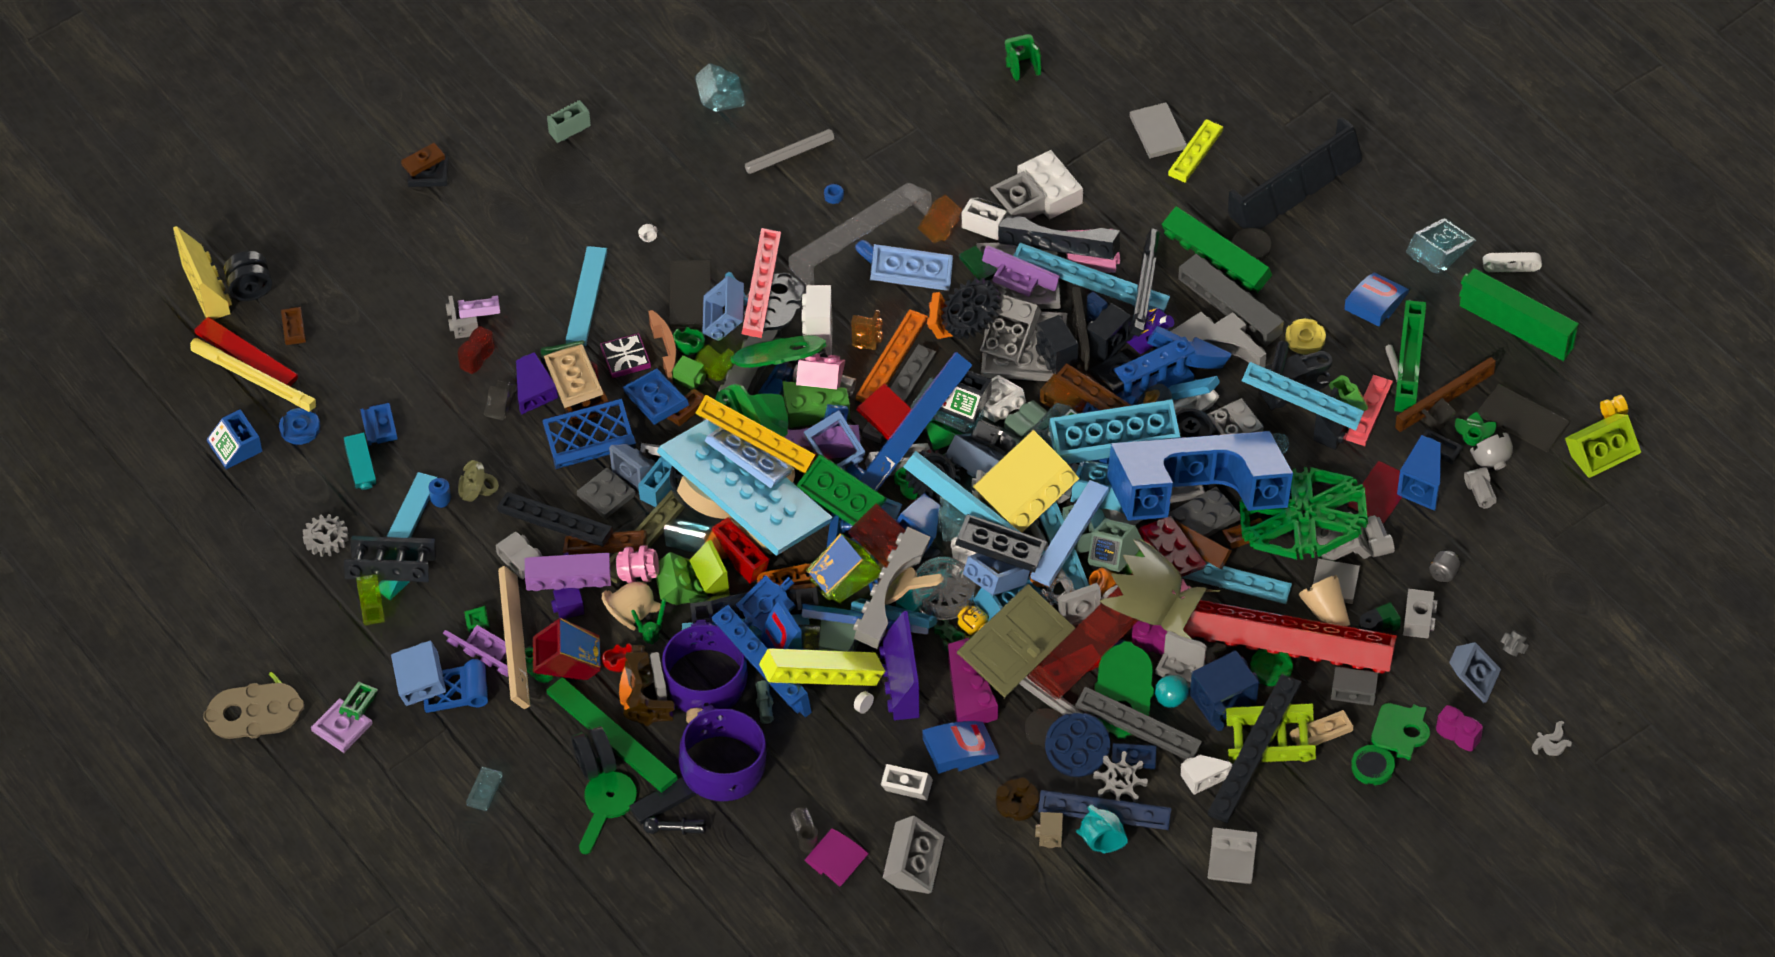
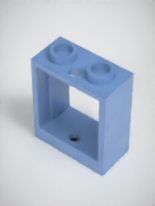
(731, 296)
(828, 423)
(1010, 577)

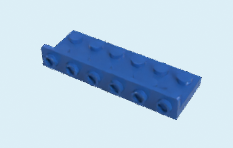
(754, 651)

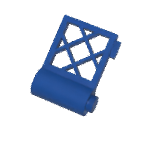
(472, 688)

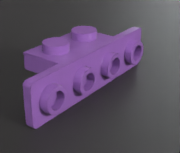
(1018, 274)
(483, 644)

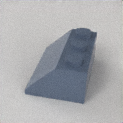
(972, 454)

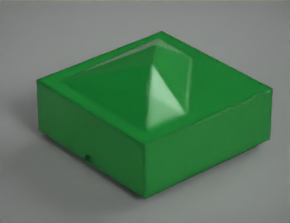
(477, 617)

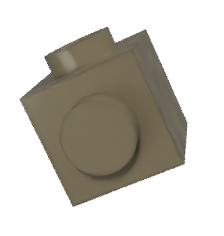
(1050, 829)

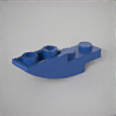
(1205, 356)

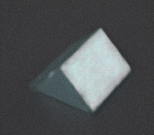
(686, 535)

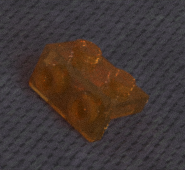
(867, 331)

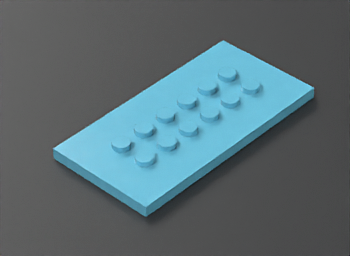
(772, 515)

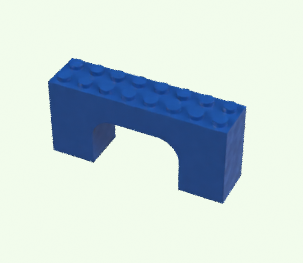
(1247, 462)

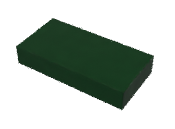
(973, 261)

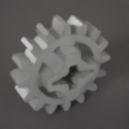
(325, 535)

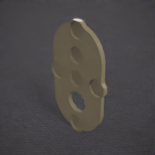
(264, 710)

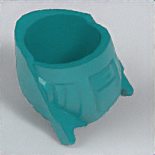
(1102, 830)

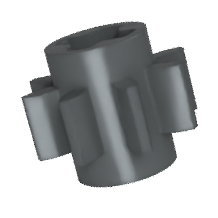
(1514, 643)

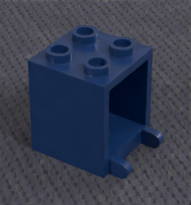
(1222, 686)

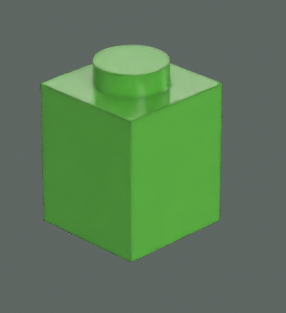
(689, 373)

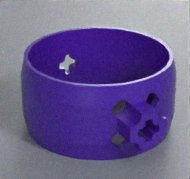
(680, 645)
(717, 785)

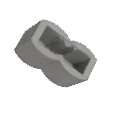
(514, 551)

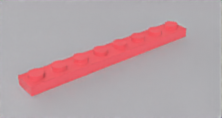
(761, 283)

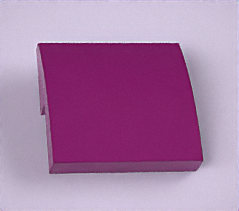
(836, 856)

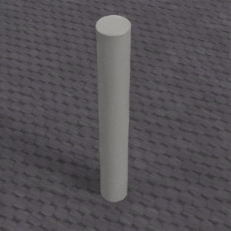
(1393, 359)

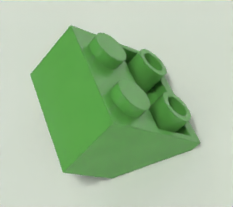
(678, 580)

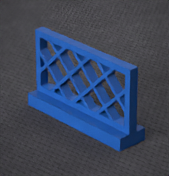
(592, 451)

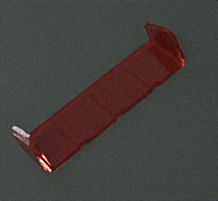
(1081, 649)

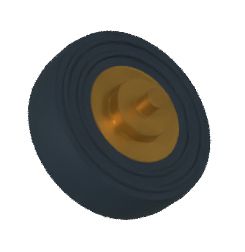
(1155, 394)

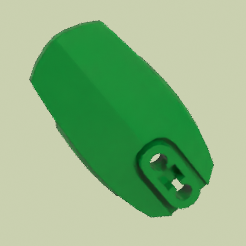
(764, 409)

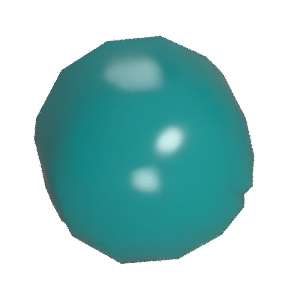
(1172, 690)

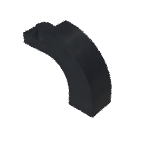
(995, 437)

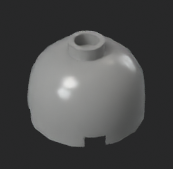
(1493, 452)

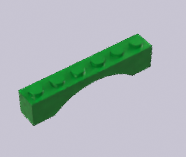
(1410, 355)

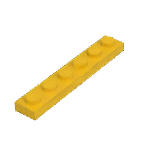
(755, 434)

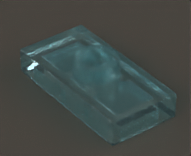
(484, 789)

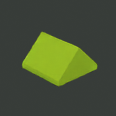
(710, 569)

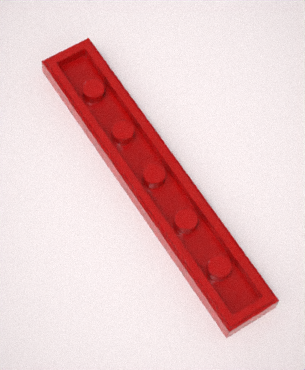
(243, 351)

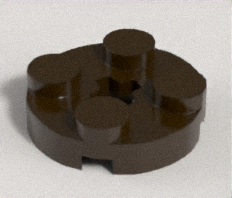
(1017, 788)

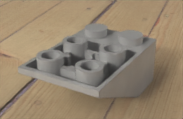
(1011, 329)

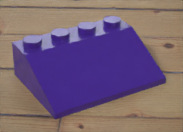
(900, 670)

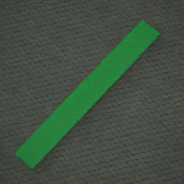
(620, 741)

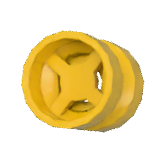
(1611, 407)

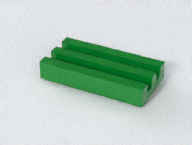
(352, 711)

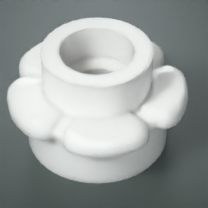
(648, 232)

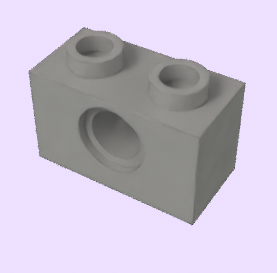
(1419, 624)

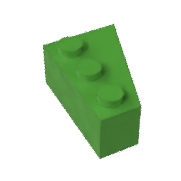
(808, 404)

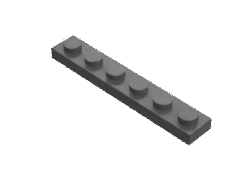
(906, 383)
(1138, 724)

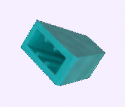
(359, 461)

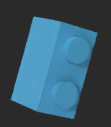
(656, 483)

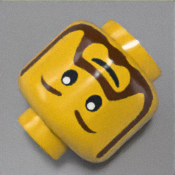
(972, 619)

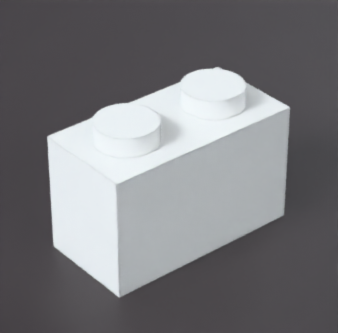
(906, 782)

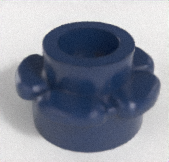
(783, 371)

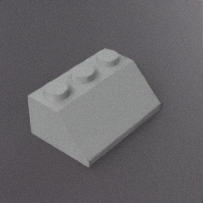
(913, 856)

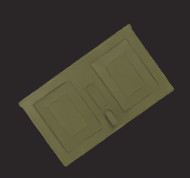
(1015, 640)

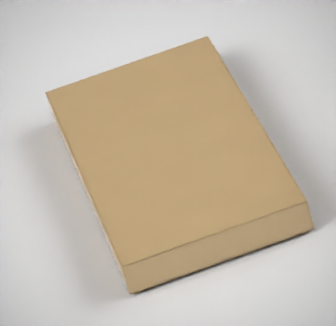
(573, 375)

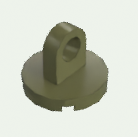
(473, 482)

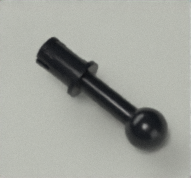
(653, 825)

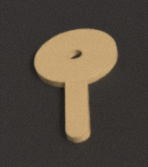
(909, 580)

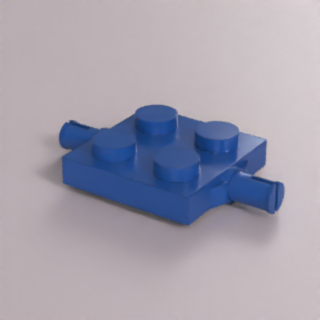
(761, 599)

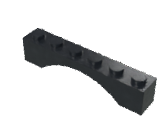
(1093, 243)
(705, 607)

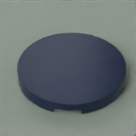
(1077, 744)

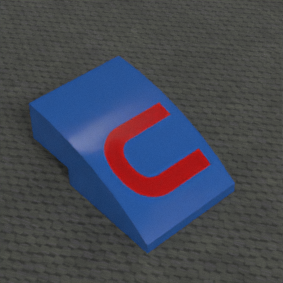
(1375, 299)
(781, 629)
(959, 745)

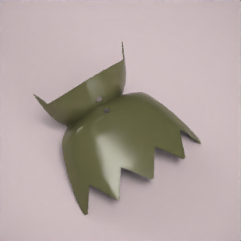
(1149, 591)

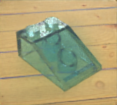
(1439, 245)

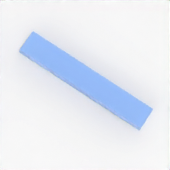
(1069, 533)

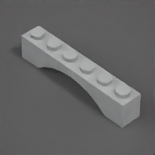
(908, 553)

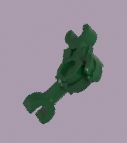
(949, 634)

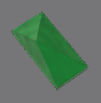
(940, 434)

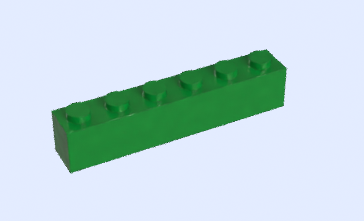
(1216, 249)

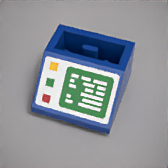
(234, 440)

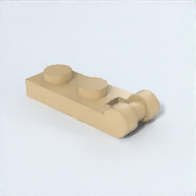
(1325, 729)

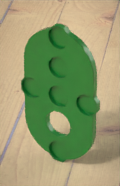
(778, 351)
(1127, 678)

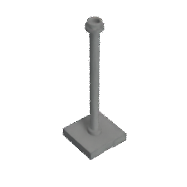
(1076, 604)

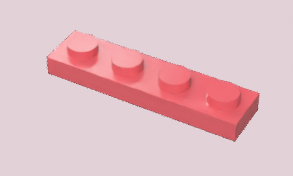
(1375, 398)

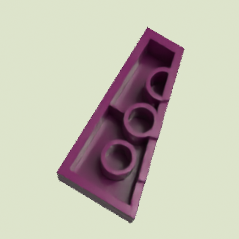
(970, 690)

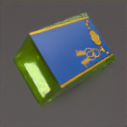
(843, 569)

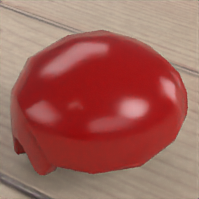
(615, 659)

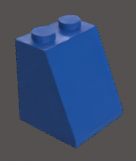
(1421, 474)

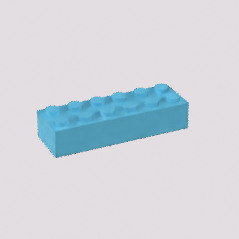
(1091, 433)

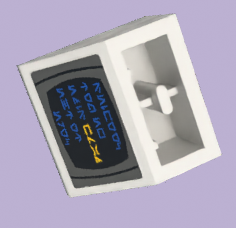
(983, 217)

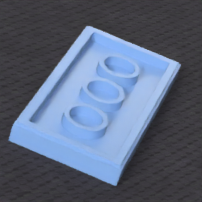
(911, 267)
(750, 458)

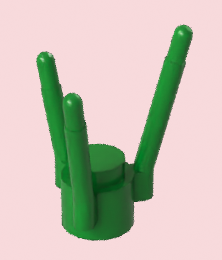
(650, 630)

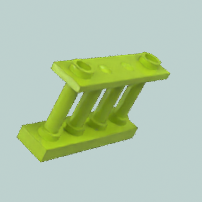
(1296, 714)

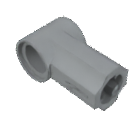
(1479, 482)
(1378, 540)

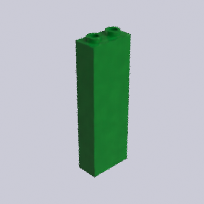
(1518, 314)

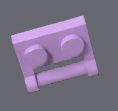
(479, 307)

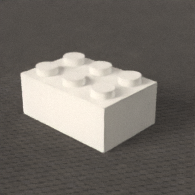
(1055, 182)
(818, 313)

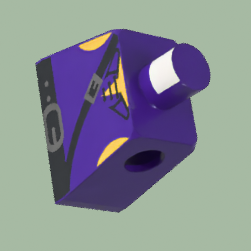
(1154, 318)

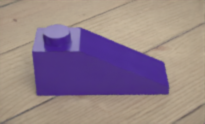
(567, 602)

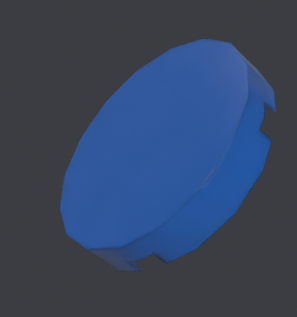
(299, 426)

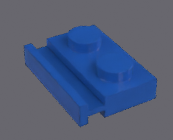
(379, 424)

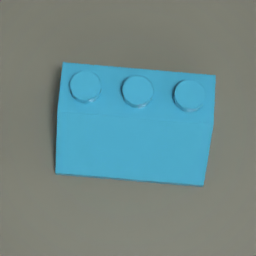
(1098, 473)

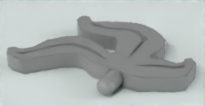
(1546, 741)

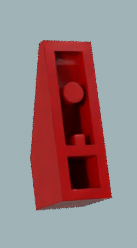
(741, 550)

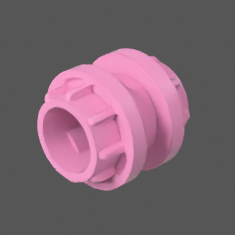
(637, 564)

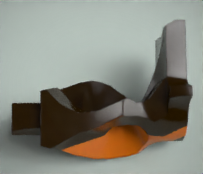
(634, 687)

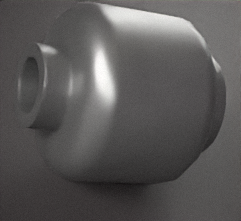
(1444, 566)

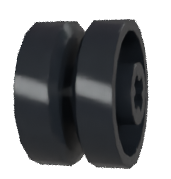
(247, 276)
(1194, 423)
(593, 752)

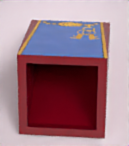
(566, 651)

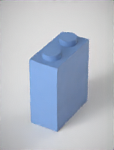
(418, 673)

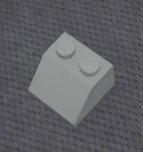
(1020, 196)

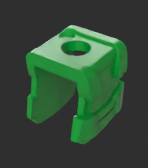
(1029, 51)

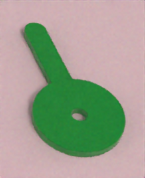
(605, 806)

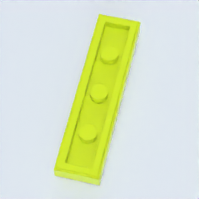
(1195, 151)

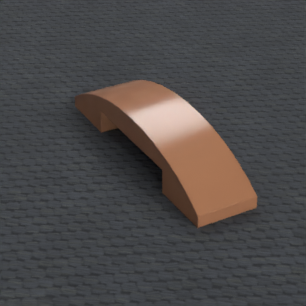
(661, 329)

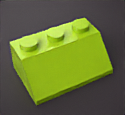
(1603, 444)

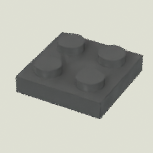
(606, 493)

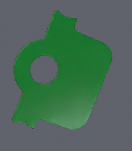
(1390, 725)

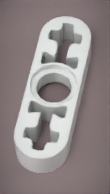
(1524, 262)

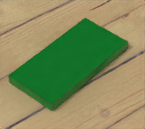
(838, 491)

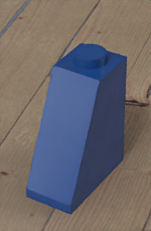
(921, 516)

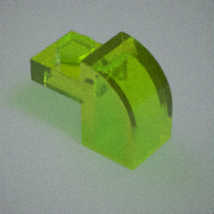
(715, 365)
(370, 599)

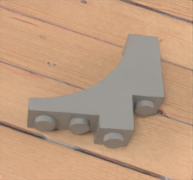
(1225, 334)

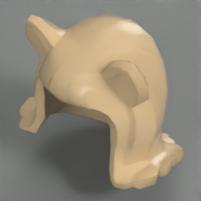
(630, 597)

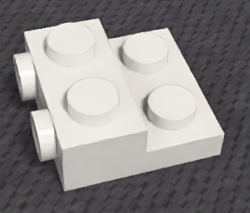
(1004, 399)

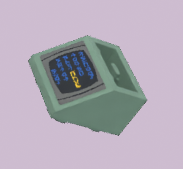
(1111, 542)

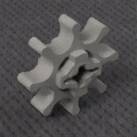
(1120, 769)

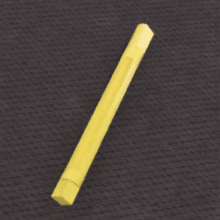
(252, 374)

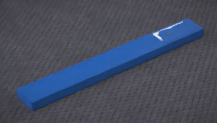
(915, 421)

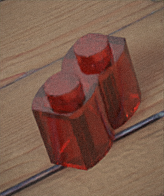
(476, 350)

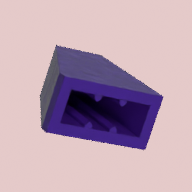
(533, 383)

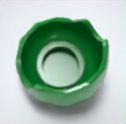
(689, 341)

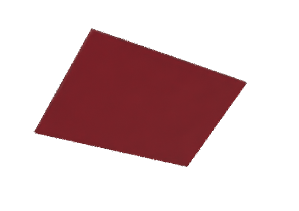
(1380, 491)

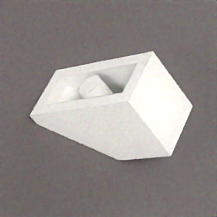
(1204, 772)

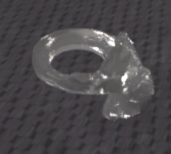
(1049, 595)

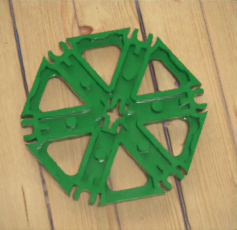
(1318, 513)

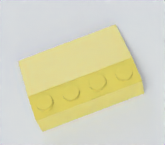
(202, 276)
(1026, 482)

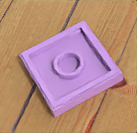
(340, 729)

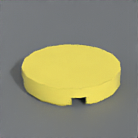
(1305, 336)

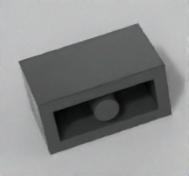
(1354, 685)

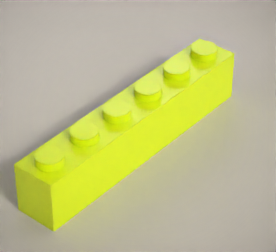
(821, 667)

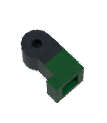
(1380, 619)

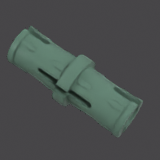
(764, 702)

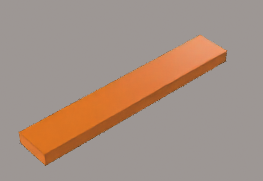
(893, 354)

